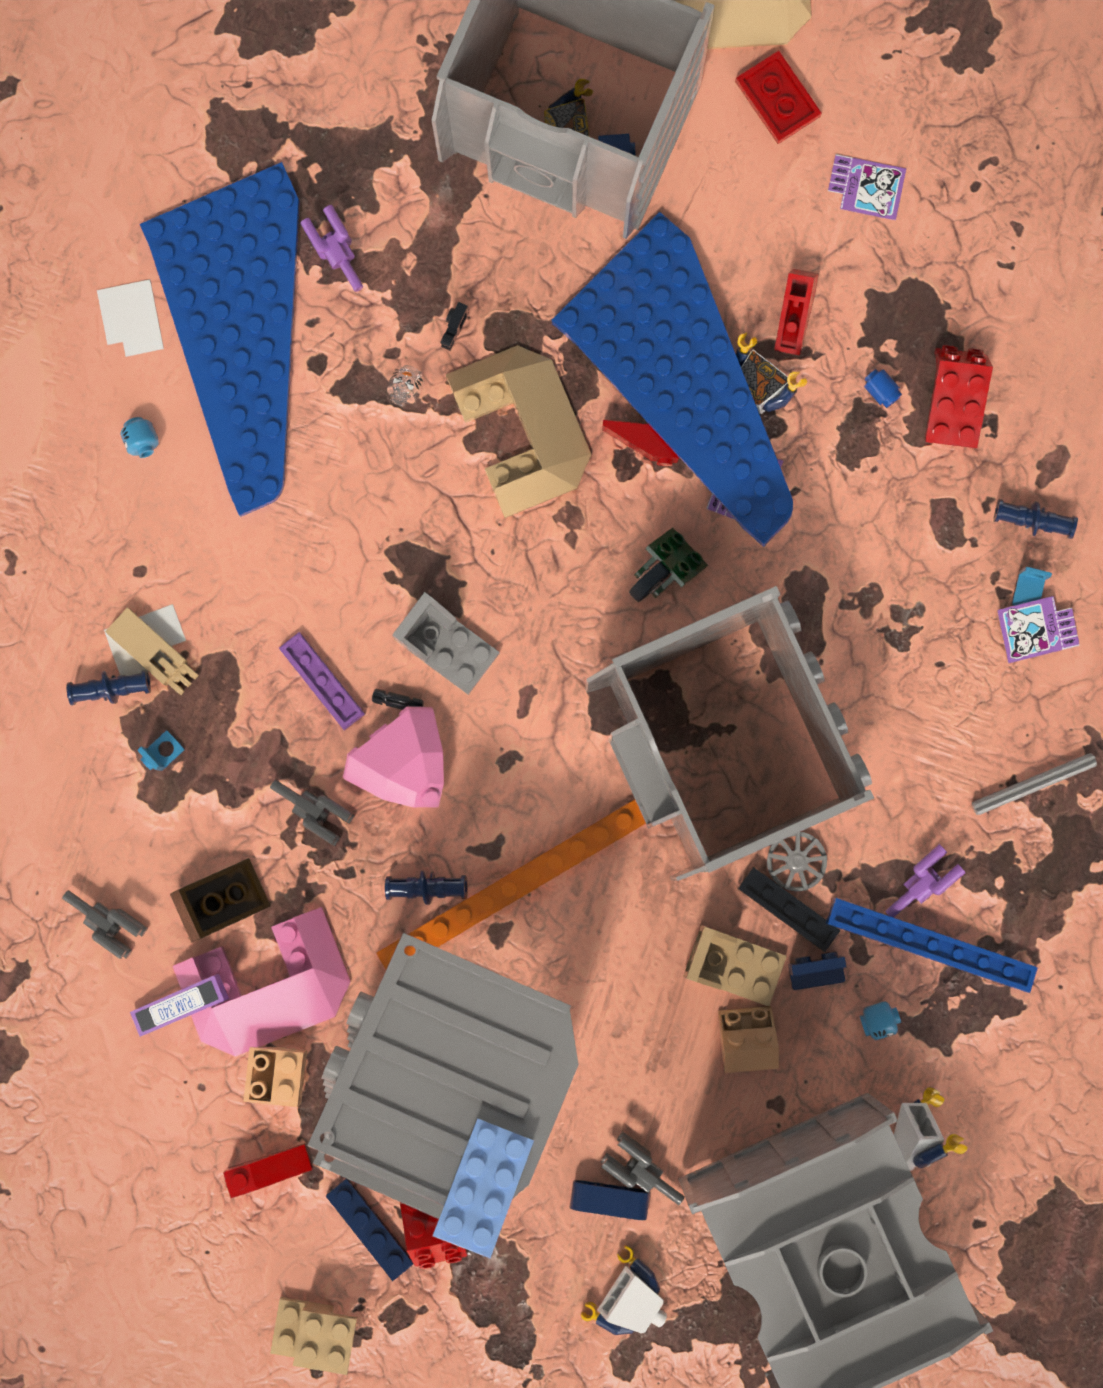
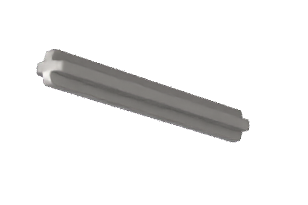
(1034, 784)

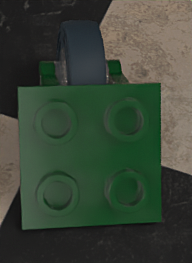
(675, 557)

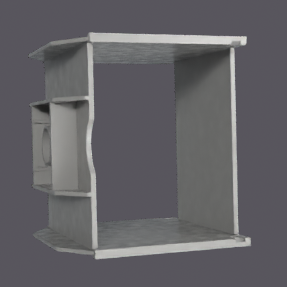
(556, 161)
(802, 673)
(430, 1060)
(835, 1252)

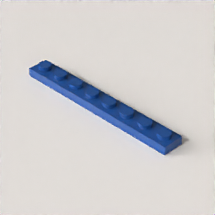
(931, 945)

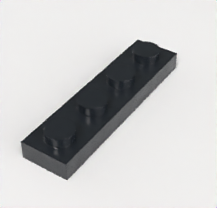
(788, 909)

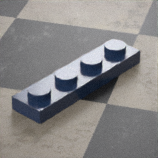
(369, 1229)

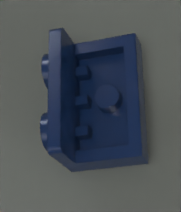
(818, 972)

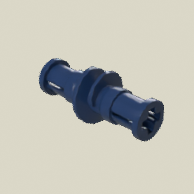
(1035, 518)
(108, 687)
(426, 887)

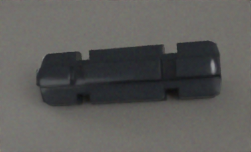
(395, 700)

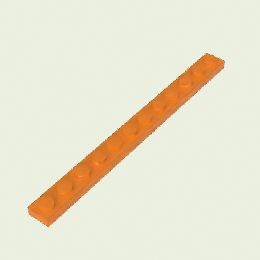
(523, 880)

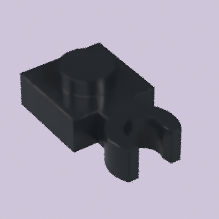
(455, 320)

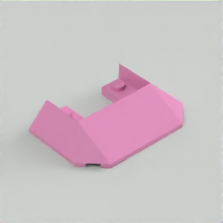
(283, 1008)

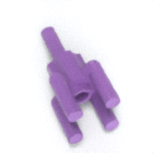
(334, 246)
(926, 881)

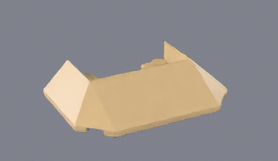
(753, 21)
(547, 417)

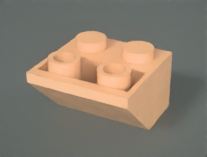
(748, 1039)
(275, 1076)

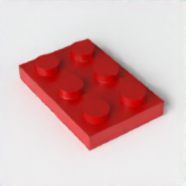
(778, 97)

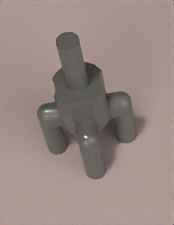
(314, 810)
(107, 924)
(639, 1169)

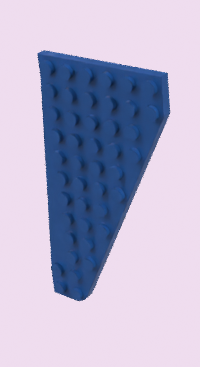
(232, 298)
(667, 351)

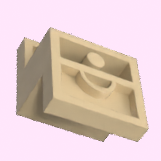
(313, 1335)

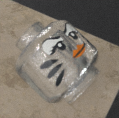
(405, 385)

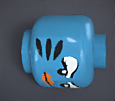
(139, 437)
(880, 1020)

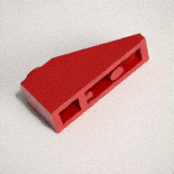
(796, 311)
(641, 439)
(267, 1170)

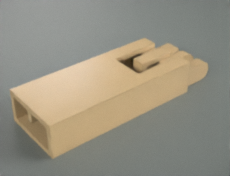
(144, 643)

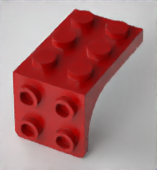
(958, 397)
(422, 1245)

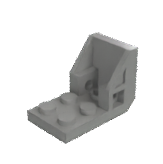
(445, 644)

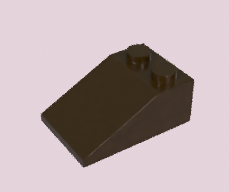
(220, 900)

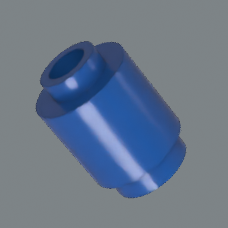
(882, 388)

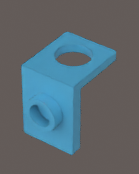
(1029, 585)
(153, 759)

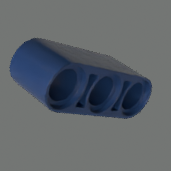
(609, 1200)

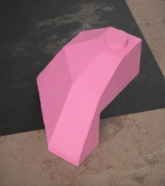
(401, 760)

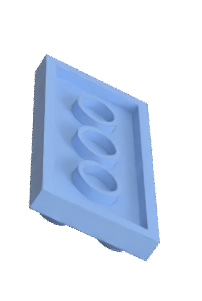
(483, 1188)

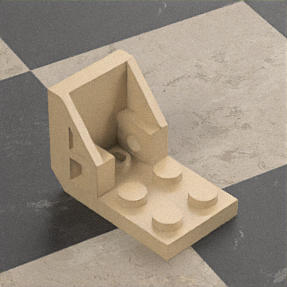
(734, 966)

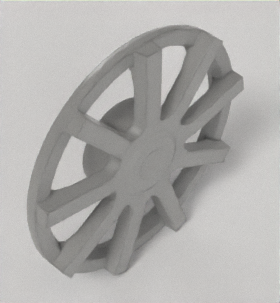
(797, 862)

